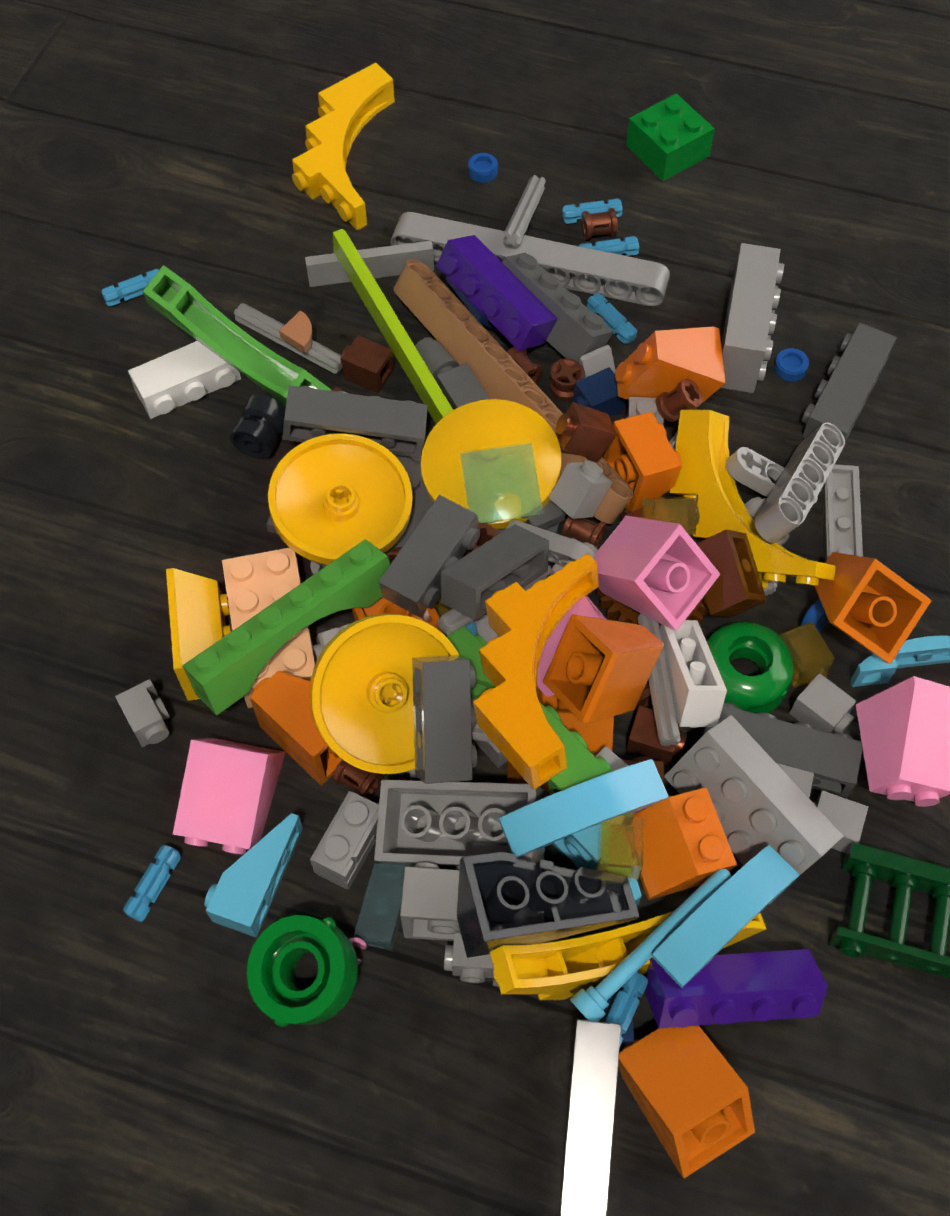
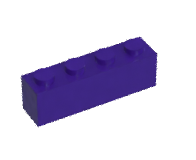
(496, 292)
(739, 990)

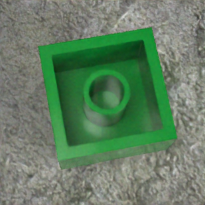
(669, 137)

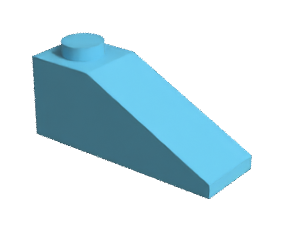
(251, 882)

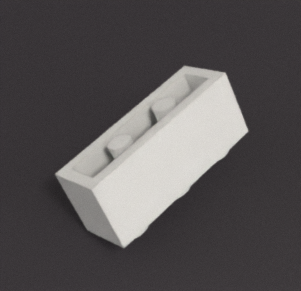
(180, 378)
(693, 676)

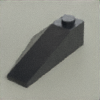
(534, 902)

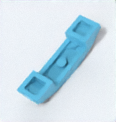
(913, 653)
(582, 807)
(724, 915)

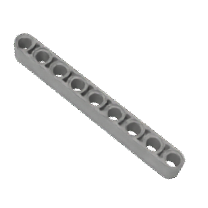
(574, 266)

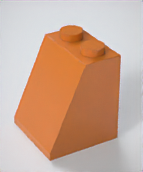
(670, 358)
(871, 604)
(602, 666)
(286, 716)
(687, 1095)

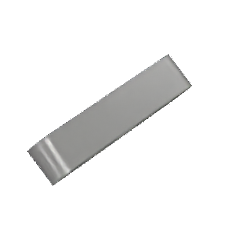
(799, 483)

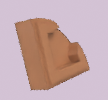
(298, 332)

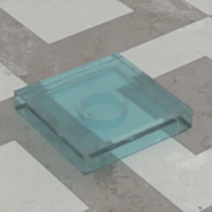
(502, 483)

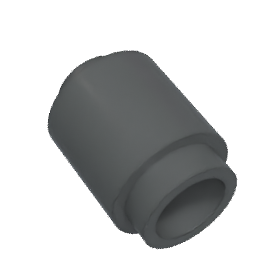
(435, 356)

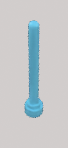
(594, 1000)

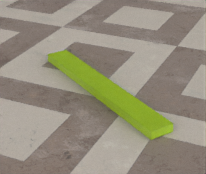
(390, 326)

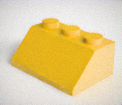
(196, 619)

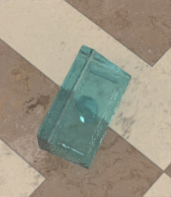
(381, 906)

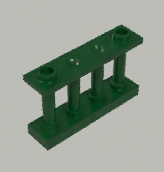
(906, 877)

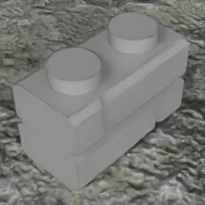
(347, 841)

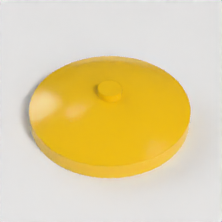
(483, 427)
(337, 495)
(366, 690)

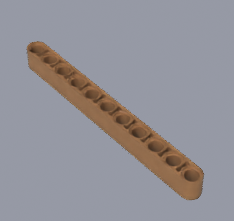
(493, 367)

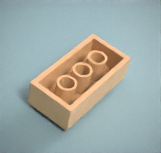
(255, 584)

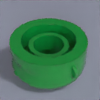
(761, 646)
(274, 964)

